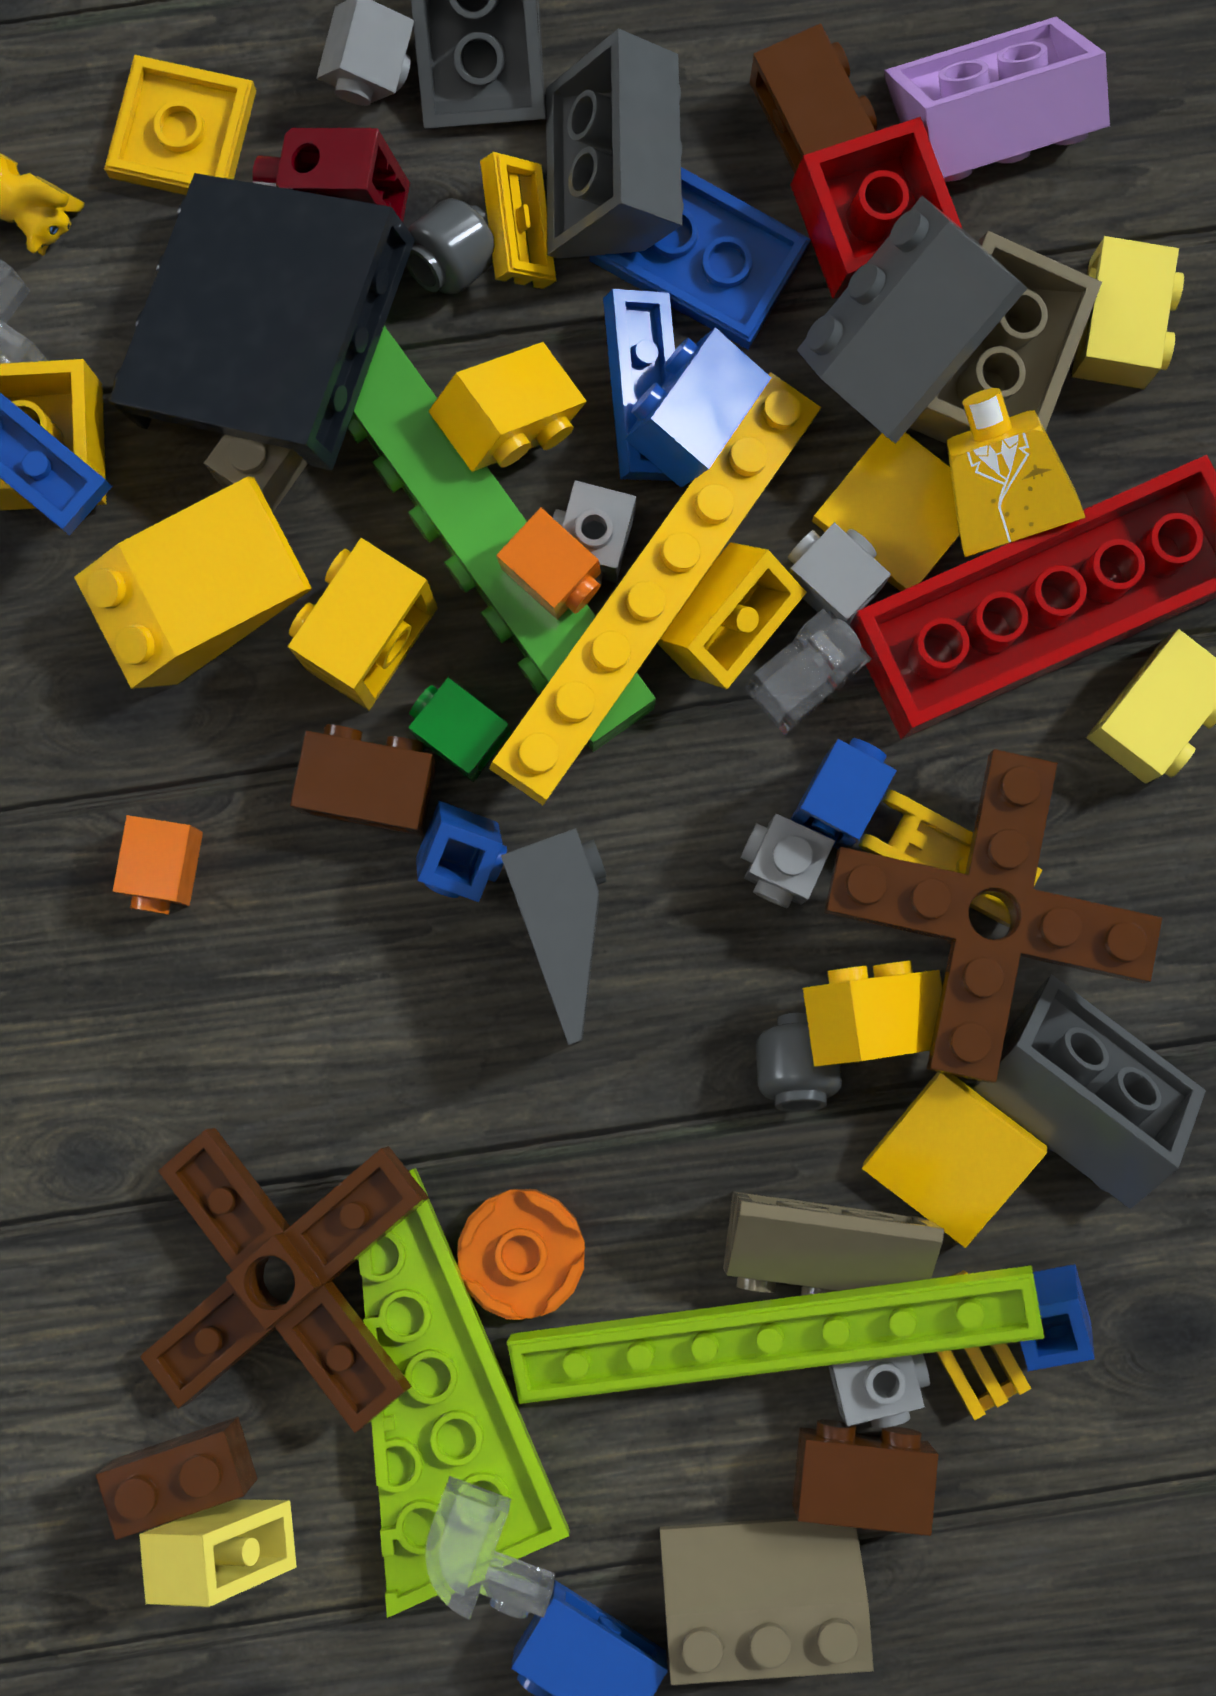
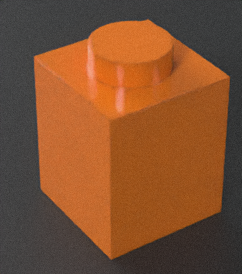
(551, 565)
(157, 863)

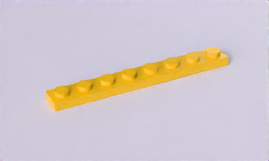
(652, 594)

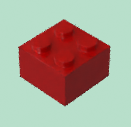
(860, 190)

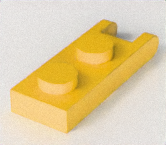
(934, 842)

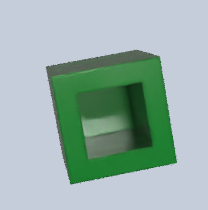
(458, 728)

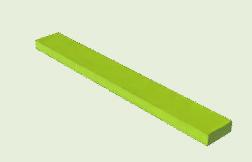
(777, 1335)

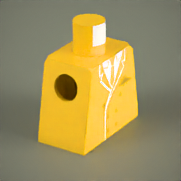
(1006, 476)

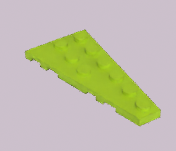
(452, 1418)

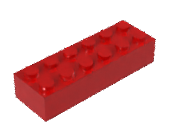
(1044, 600)

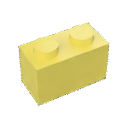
(1128, 323)
(1161, 710)
(217, 1552)

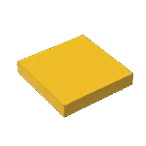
(178, 125)
(900, 504)
(954, 1157)

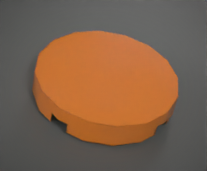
(521, 1254)

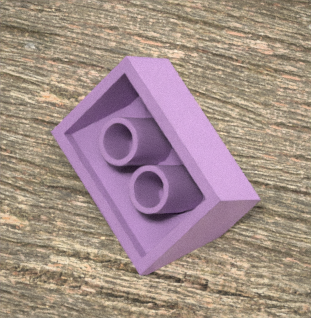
(1004, 95)

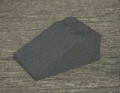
(479, 61)
(560, 905)

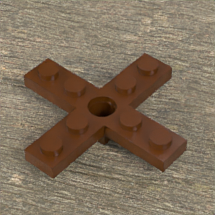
(1042, 924)
(317, 1248)

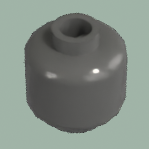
(450, 247)
(788, 1069)

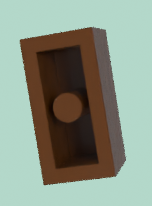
(809, 94)
(364, 780)
(176, 1478)
(865, 1478)

